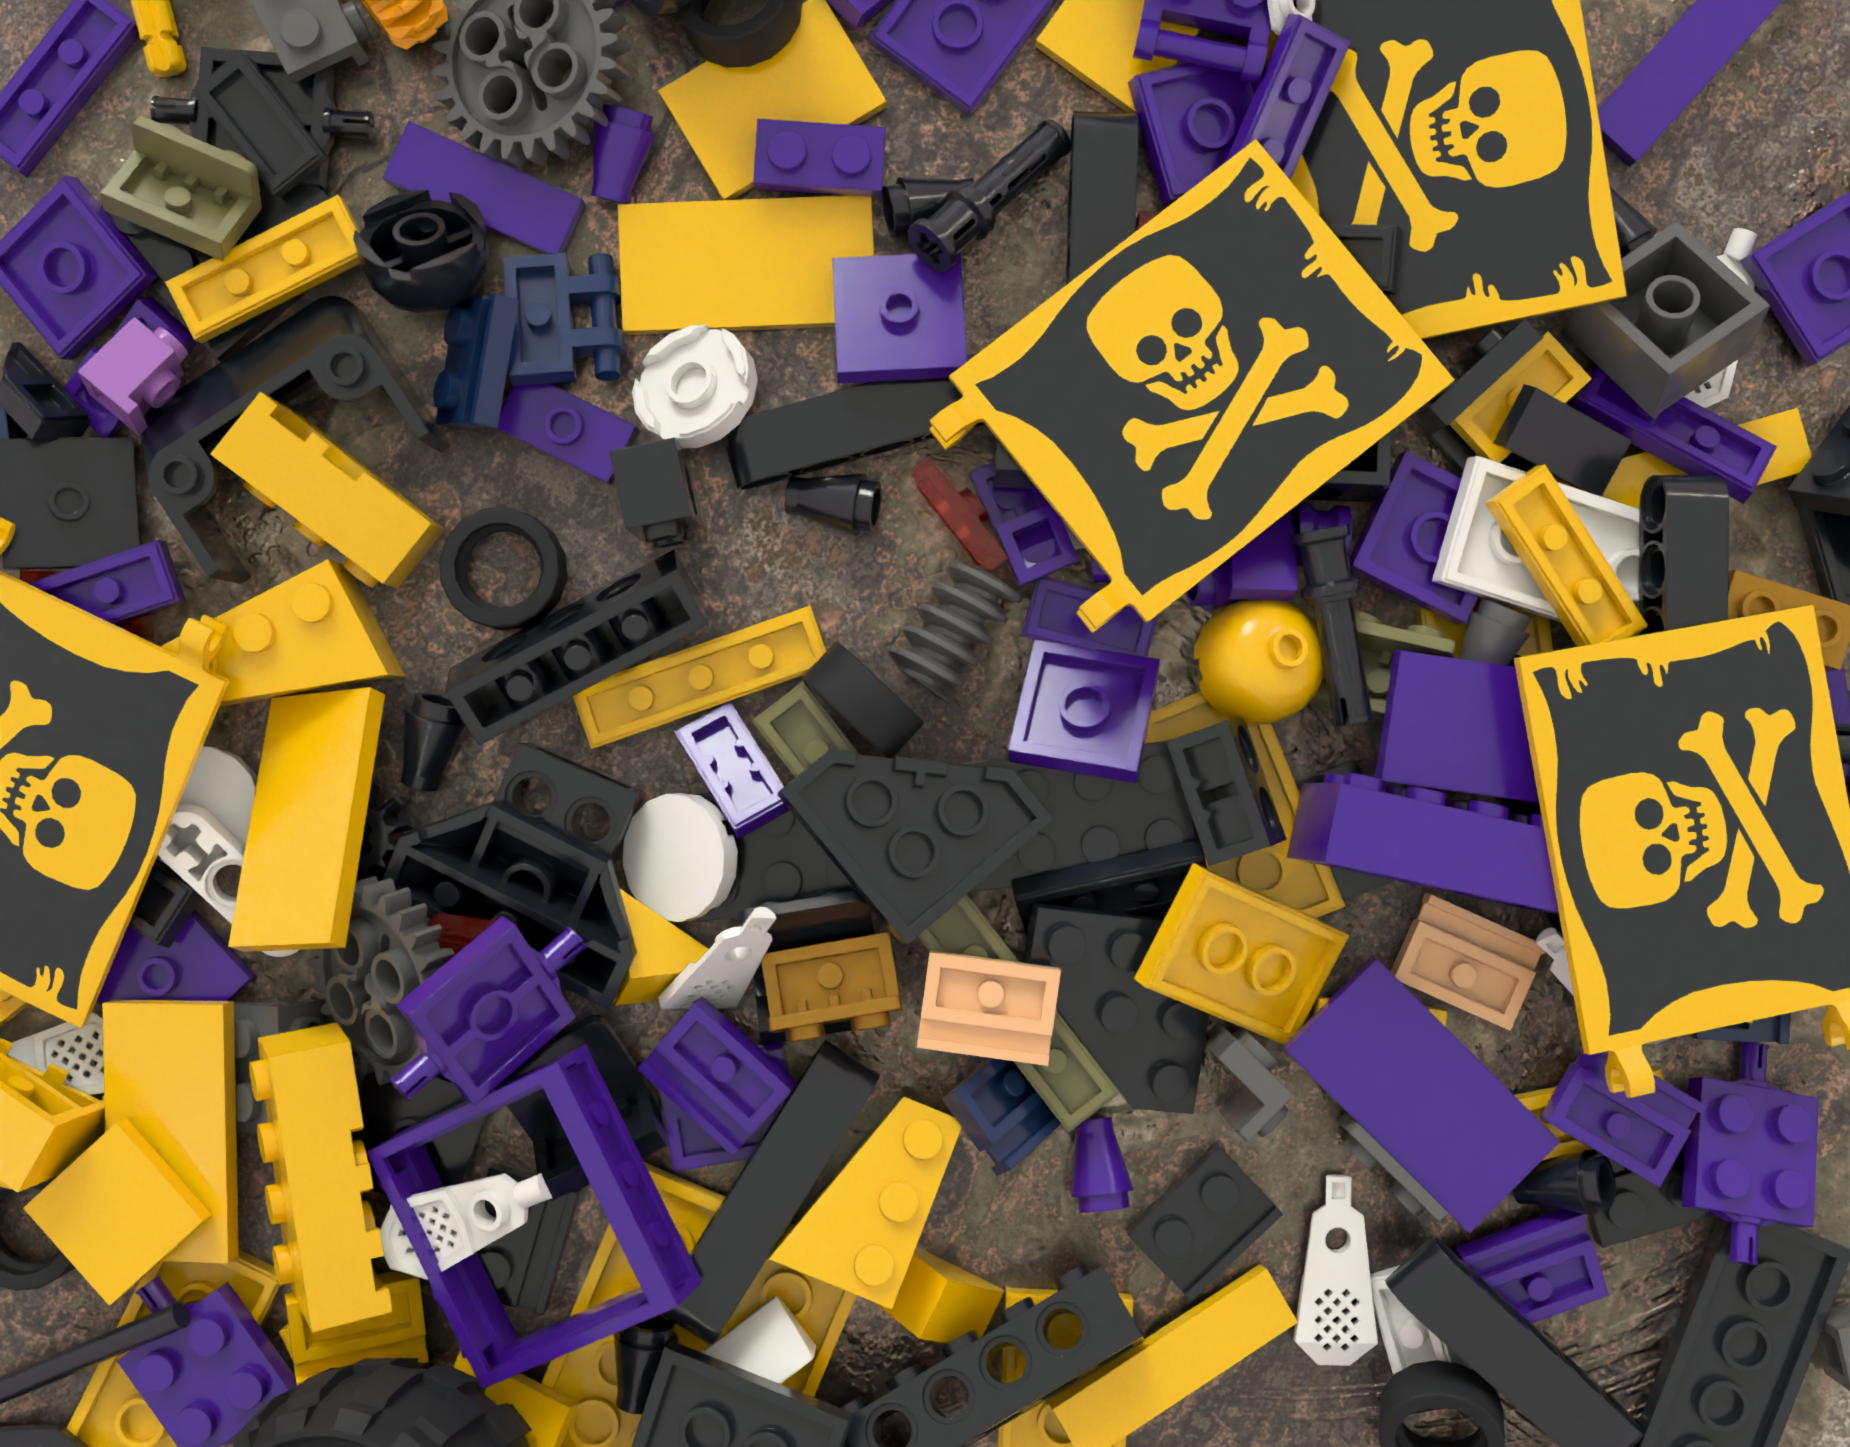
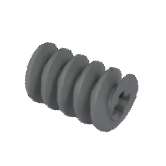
(952, 627)

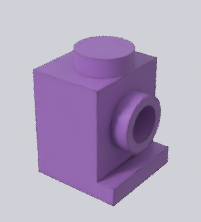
(135, 372)

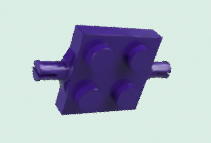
(486, 1011)
(1751, 1153)
(211, 1373)

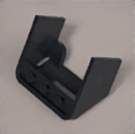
(319, 345)

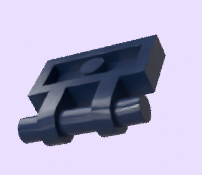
(544, 331)

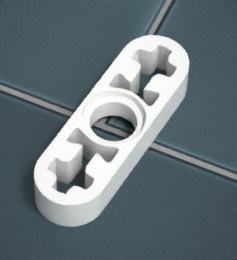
(185, 860)

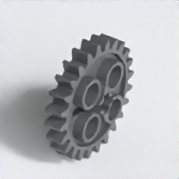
(486, 79)
(383, 962)

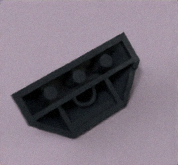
(515, 868)

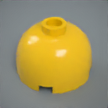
(1259, 660)

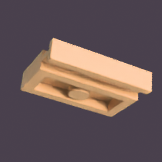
(1467, 961)
(988, 1007)

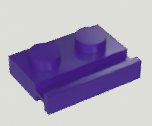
(717, 1075)
(1633, 1132)
(1540, 1264)

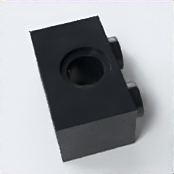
(657, 492)

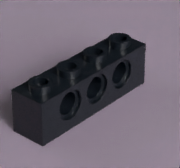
(576, 647)

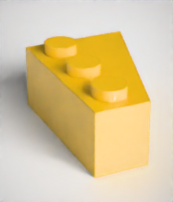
(327, 492)
(302, 639)
(42, 1122)
(876, 1206)

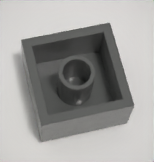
(1675, 327)

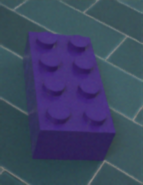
(1421, 842)

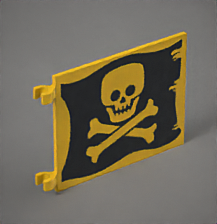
(1479, 145)
(1196, 383)
(89, 780)
(1693, 831)

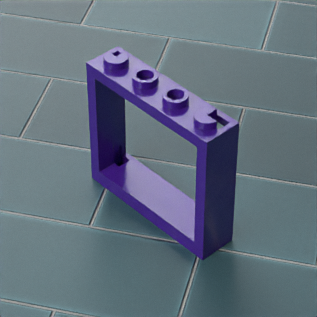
(619, 1184)

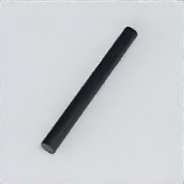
(94, 1351)

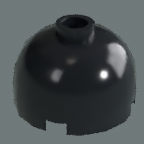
(423, 250)

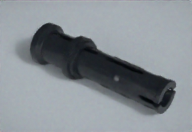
(972, 209)
(1331, 593)

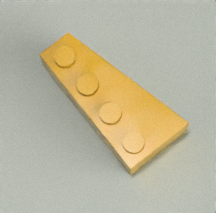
(318, 1176)

